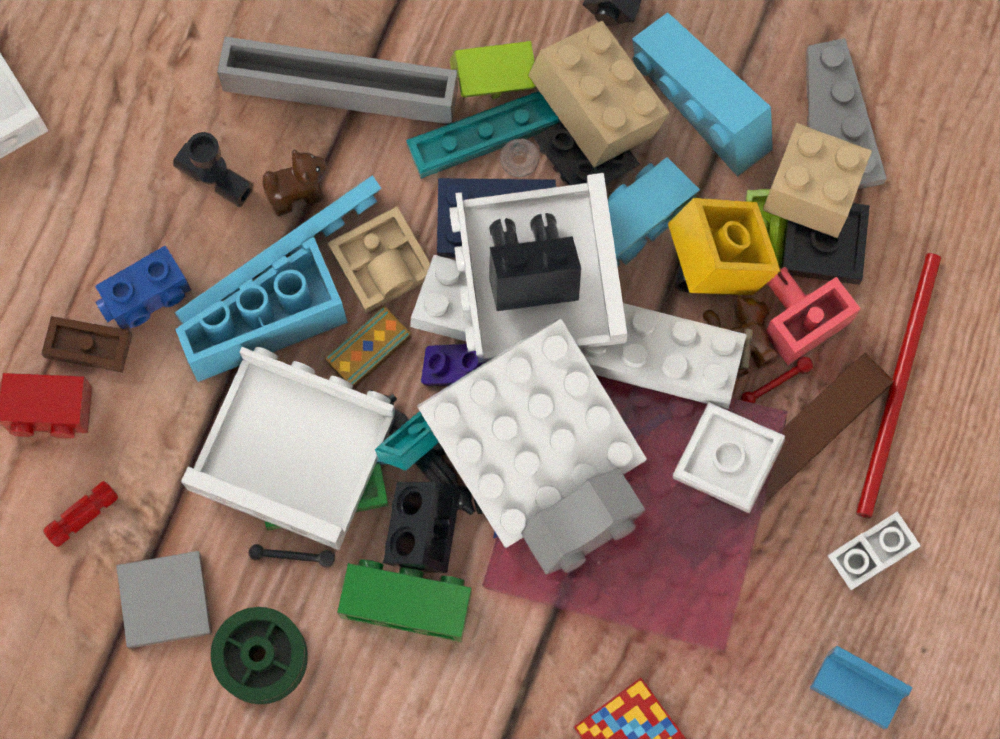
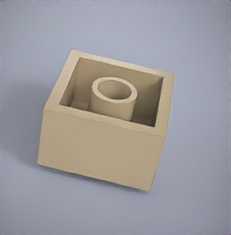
(817, 180)

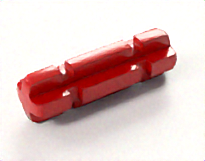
(80, 514)

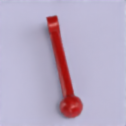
(803, 366)

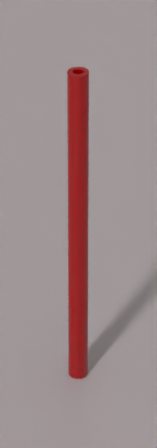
(898, 388)

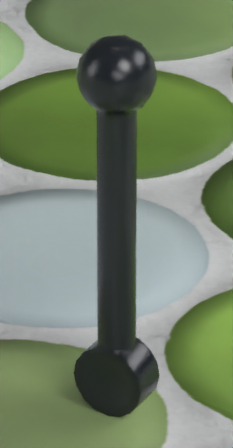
(325, 558)

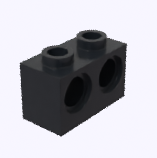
(421, 526)

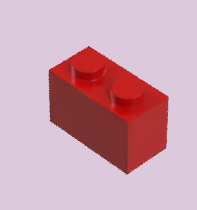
(45, 404)

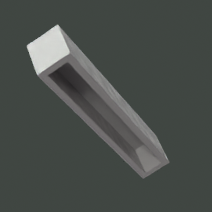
(338, 80)

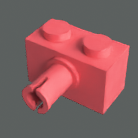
(807, 317)

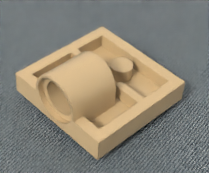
(380, 259)

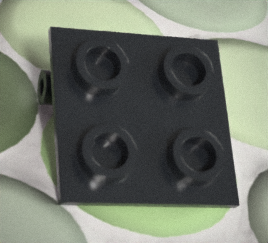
(573, 163)

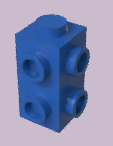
(142, 289)

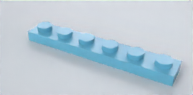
(325, 221)

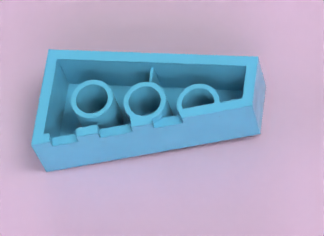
(705, 92)
(647, 207)
(270, 313)

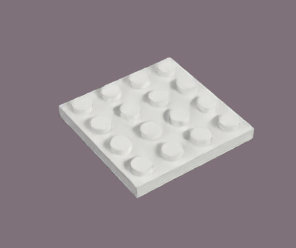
(530, 429)

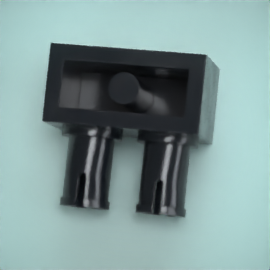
(532, 271)

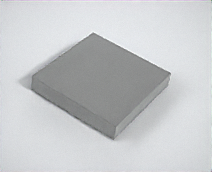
(163, 599)

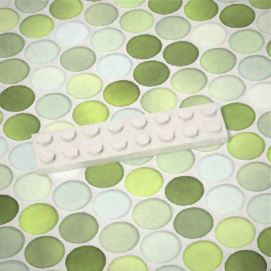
(659, 353)

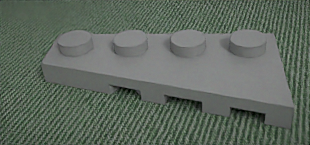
(838, 104)

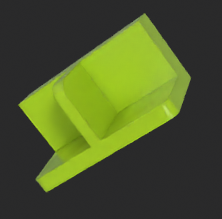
(494, 69)

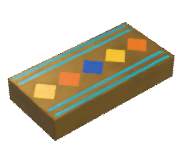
(368, 347)

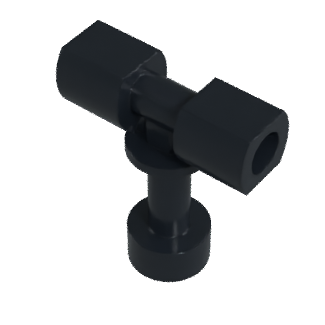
(203, 162)

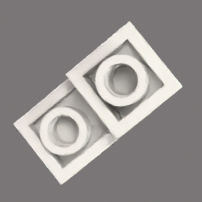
(874, 550)

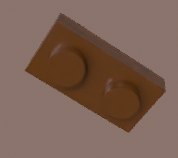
(86, 344)

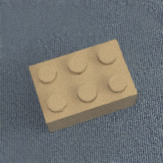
(598, 93)

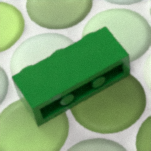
(405, 600)

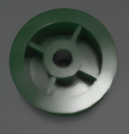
(275, 674)

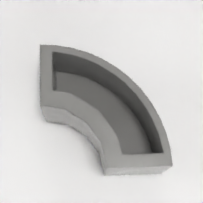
(583, 522)

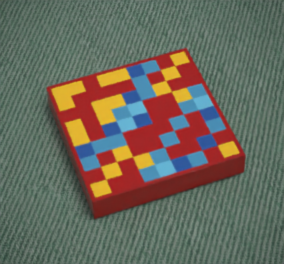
(630, 715)

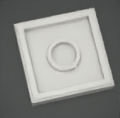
(729, 457)

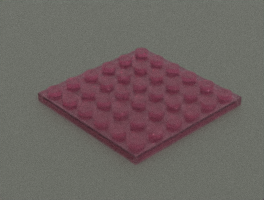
(688, 550)

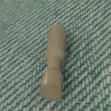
(746, 350)

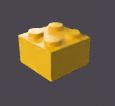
(723, 247)

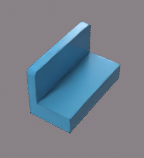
(859, 687)

